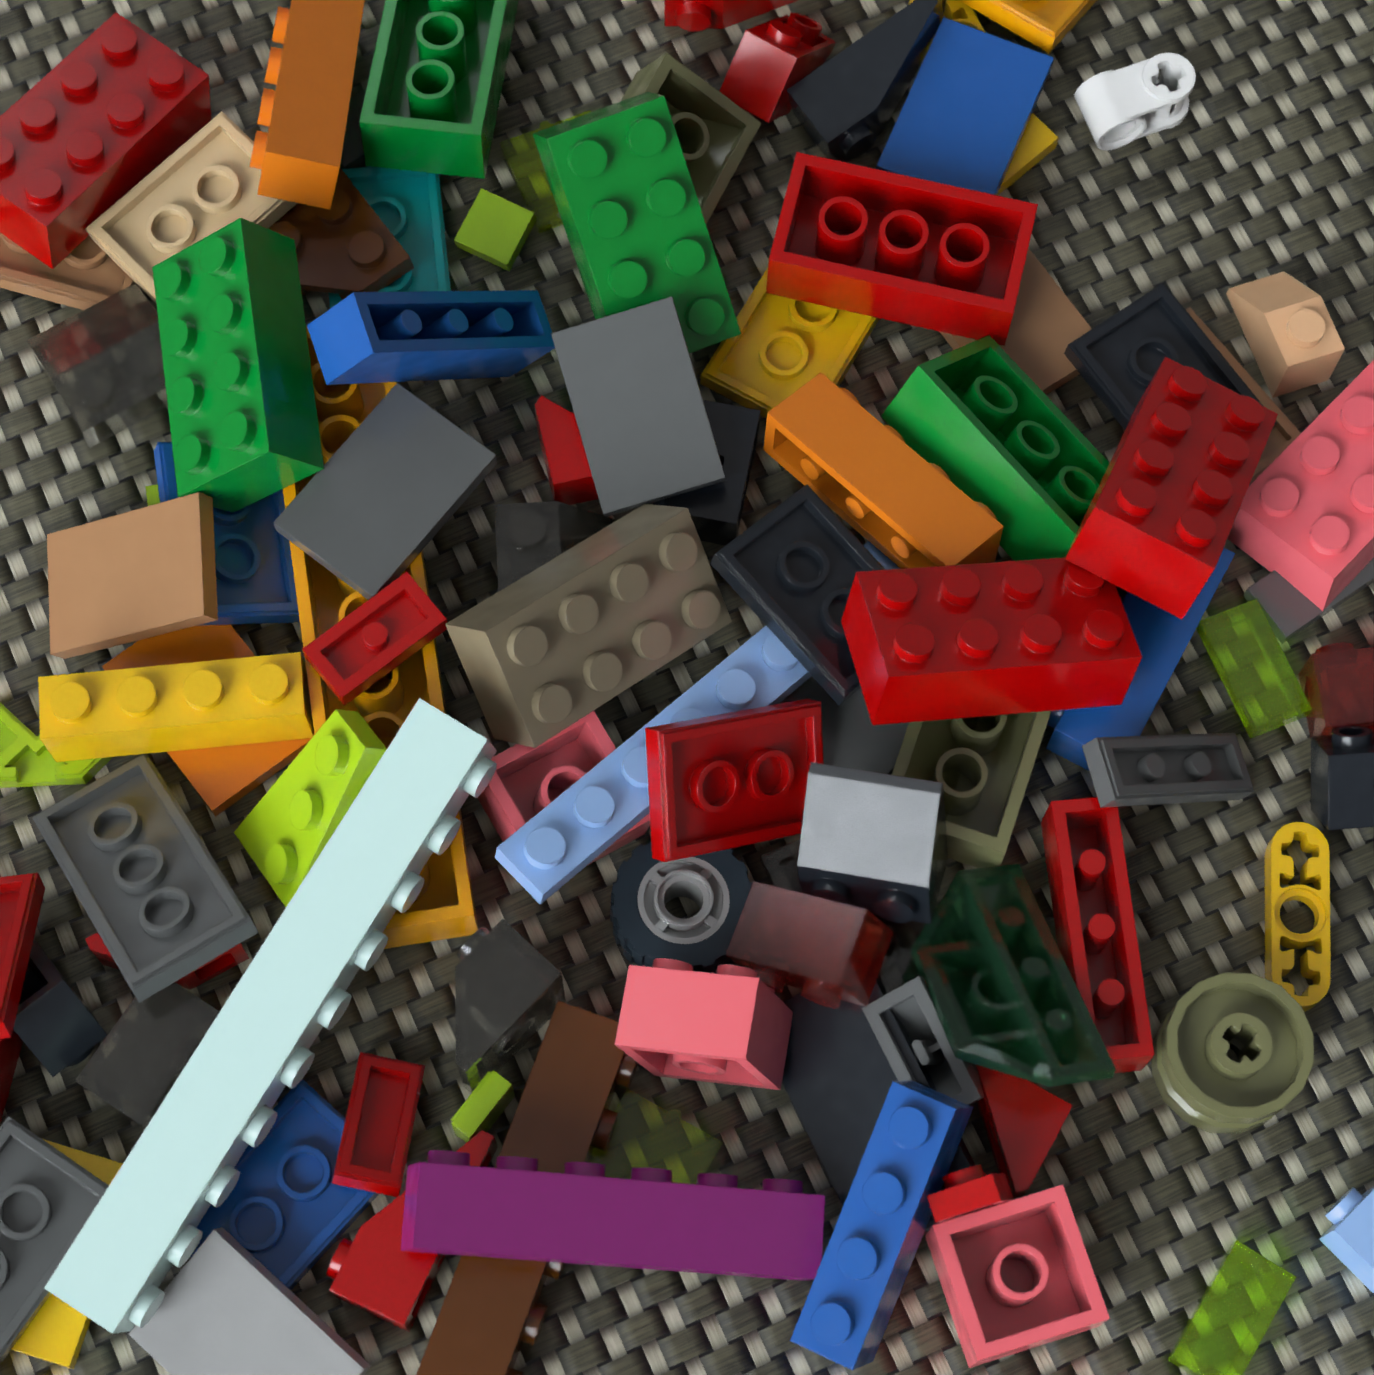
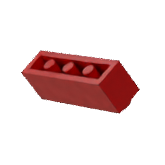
(1098, 924)

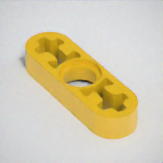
(1315, 870)

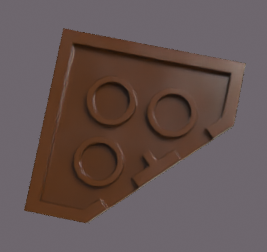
(343, 246)

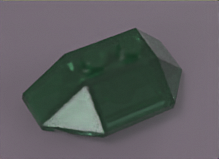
(1006, 984)

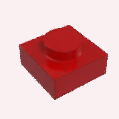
(968, 1192)

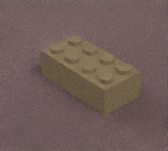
(589, 624)

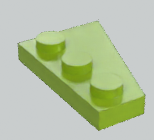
(310, 801)

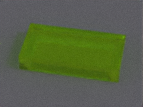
(1253, 668)
(1232, 1314)

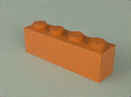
(310, 100)
(878, 480)

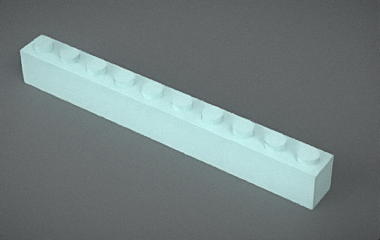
(272, 1020)

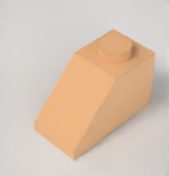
(1287, 332)

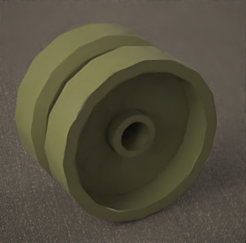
(1263, 1030)

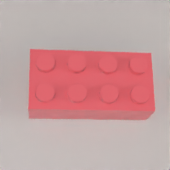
(1316, 500)

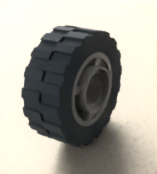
(650, 932)

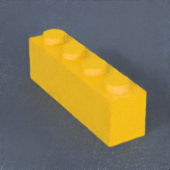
(175, 707)

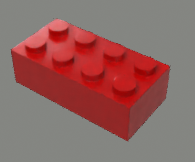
(93, 135)
(900, 248)
(1173, 488)
(987, 640)

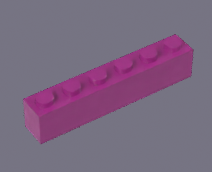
(612, 1220)

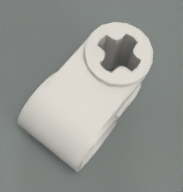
(1133, 100)

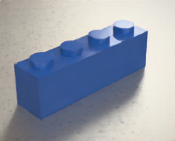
(430, 335)
(1161, 642)
(881, 1224)

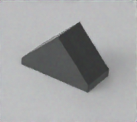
(918, 1015)

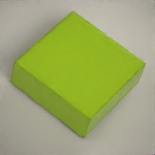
(495, 229)
(483, 1106)

